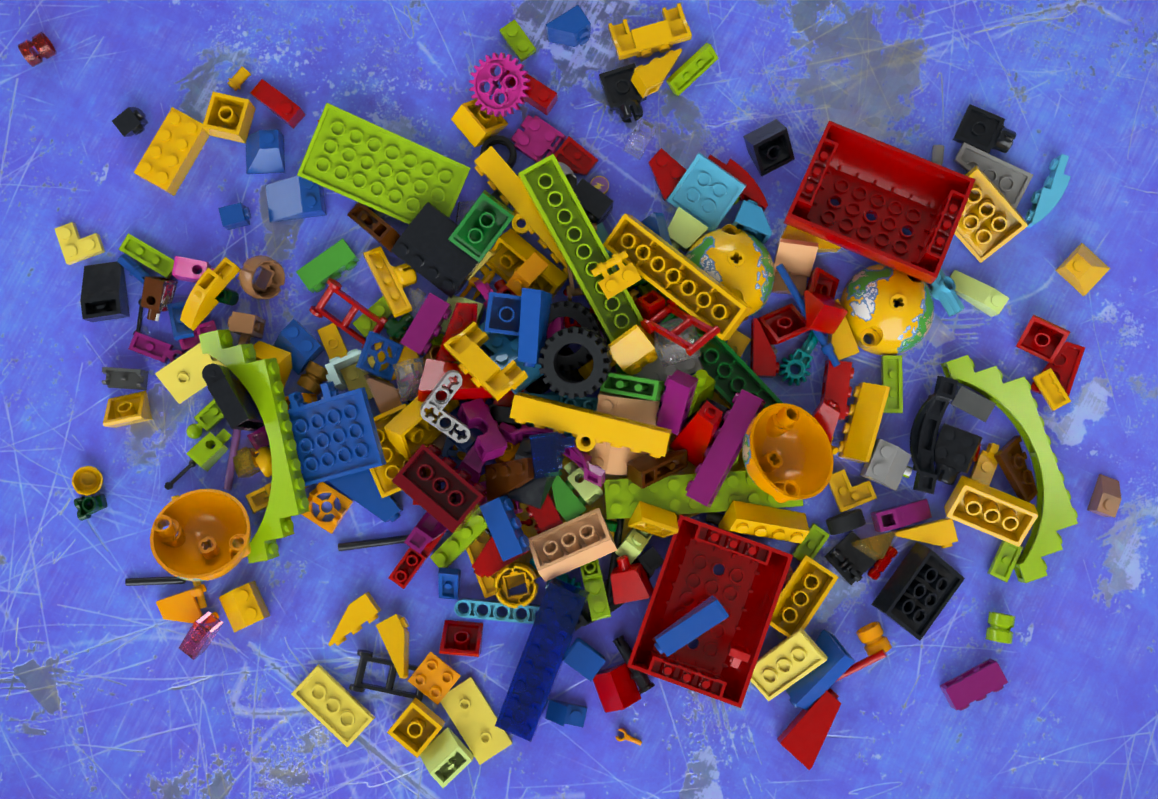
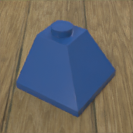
(265, 152)

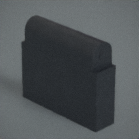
(232, 398)

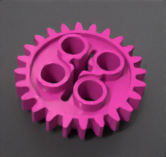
(485, 74)

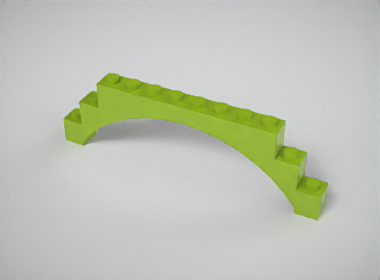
(266, 389)
(1052, 498)

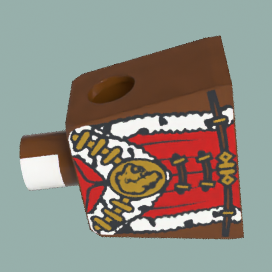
(157, 294)

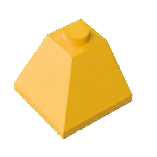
(1082, 269)

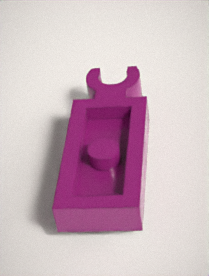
(153, 347)

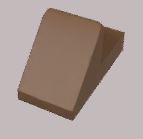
(780, 287)

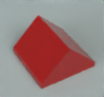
(822, 283)
(823, 312)
(783, 324)
(1042, 339)
(461, 638)
(616, 688)

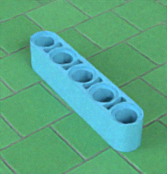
(492, 611)

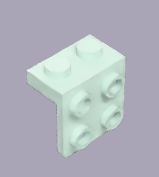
(337, 363)

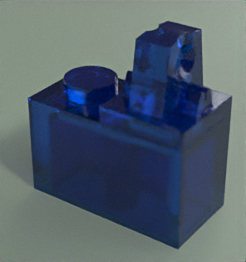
(545, 450)

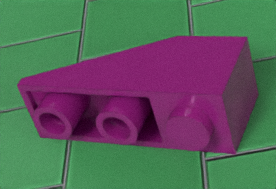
(900, 515)

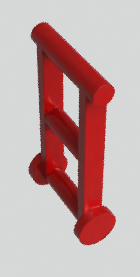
(335, 287)
(651, 326)

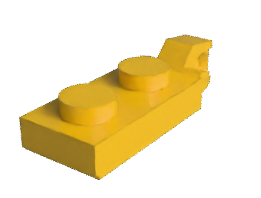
(985, 465)

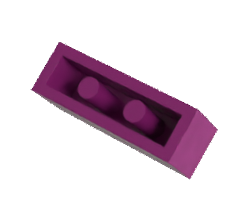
(426, 324)
(676, 401)
(974, 684)

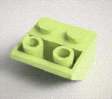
(446, 757)

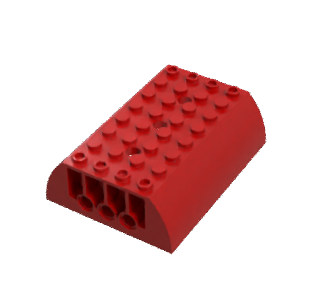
(892, 187)
(746, 591)

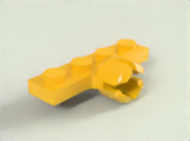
(391, 280)

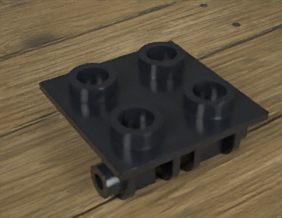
(849, 560)

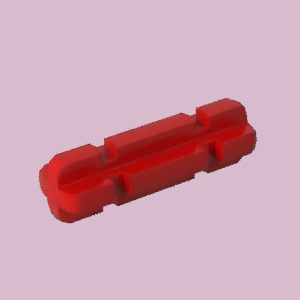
(881, 564)

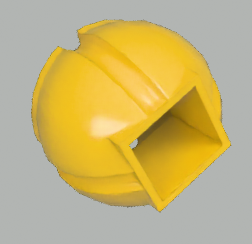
(515, 600)

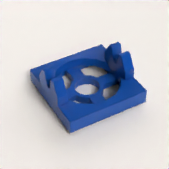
(396, 350)

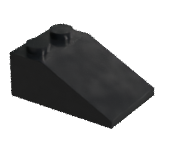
(536, 490)

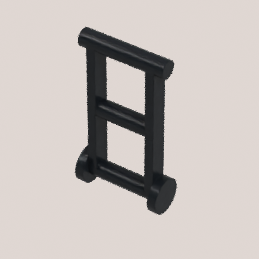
(359, 686)

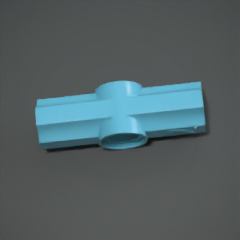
(943, 290)

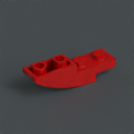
(752, 190)
(412, 563)

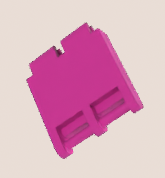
(536, 138)

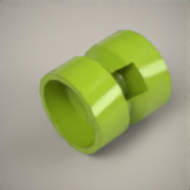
(1000, 627)

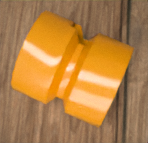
(872, 637)

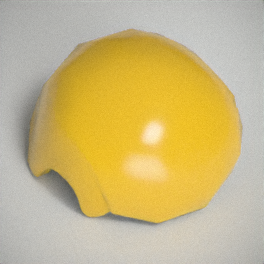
(264, 460)
(87, 480)

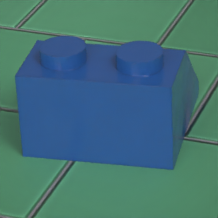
(569, 28)
(300, 344)

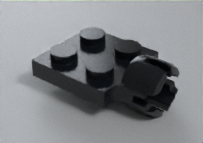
(622, 93)
(984, 131)
(954, 453)

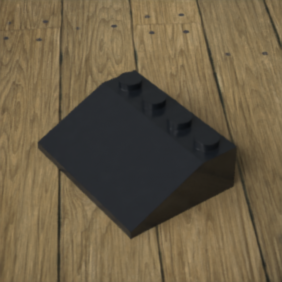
(431, 254)
(918, 590)

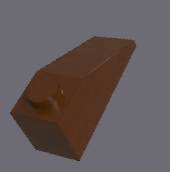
(374, 226)
(648, 470)

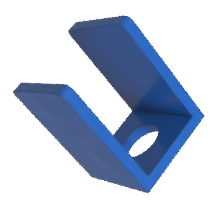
(584, 659)

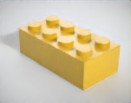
(172, 151)
(991, 510)

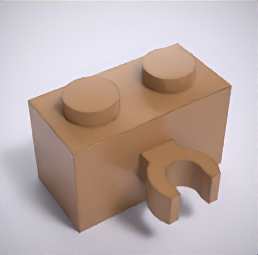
(246, 326)

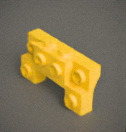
(652, 37)
(484, 371)

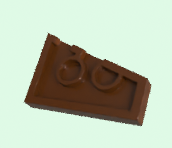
(1013, 465)
(507, 476)

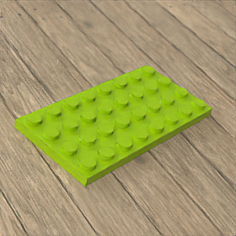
(380, 167)

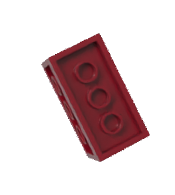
(428, 491)

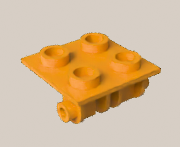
(434, 678)

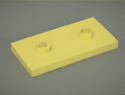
(184, 374)
(786, 664)
(333, 705)
(475, 720)

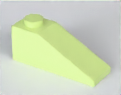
(979, 294)

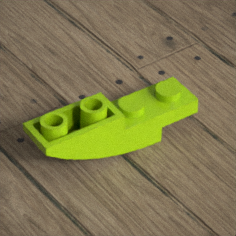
(594, 584)

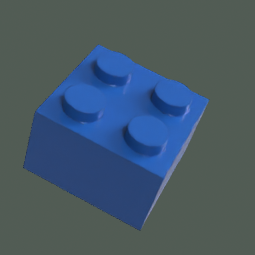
(503, 314)

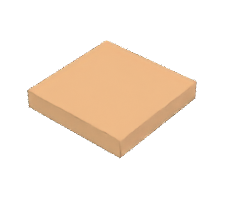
(796, 256)

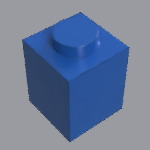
(234, 216)

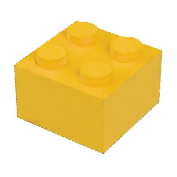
(229, 117)
(416, 727)

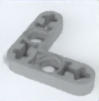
(438, 406)

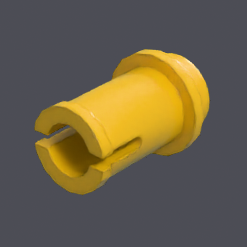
(238, 79)

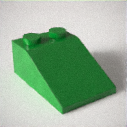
(482, 226)

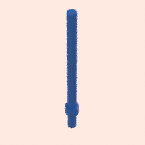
(827, 348)

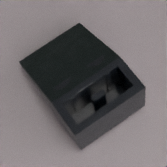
(104, 292)

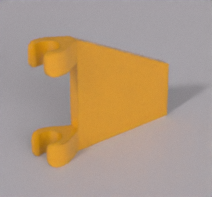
(183, 606)

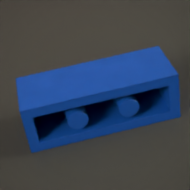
(505, 527)

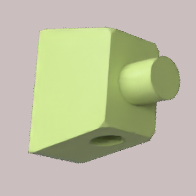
(685, 230)
(588, 490)

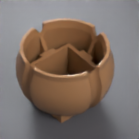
(267, 282)

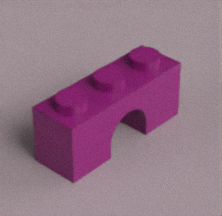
(477, 415)

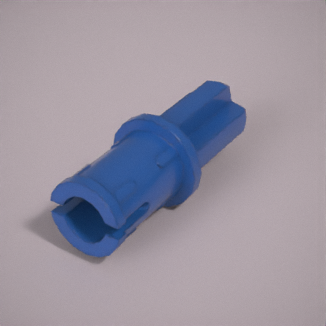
(134, 268)

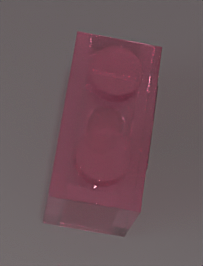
(200, 635)

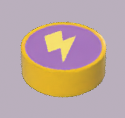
(600, 183)

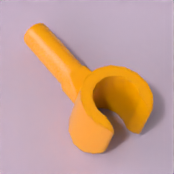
(471, 284)
(628, 737)

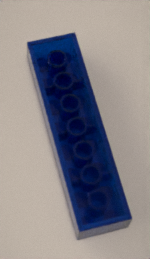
(542, 659)

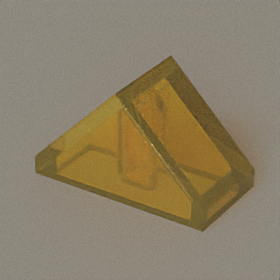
(875, 546)

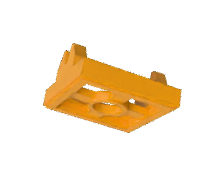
(345, 502)

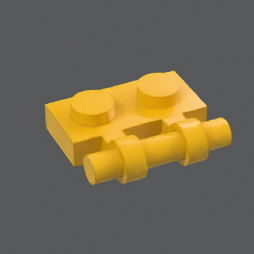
(619, 280)

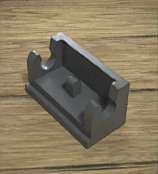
(125, 378)
(972, 403)

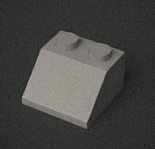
(886, 464)

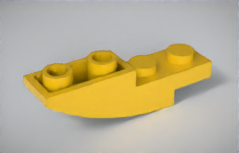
(208, 287)

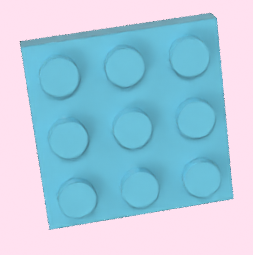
(706, 192)

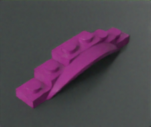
(592, 473)
(430, 528)

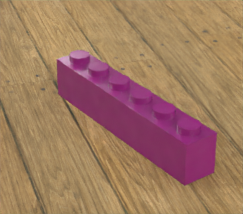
(724, 449)

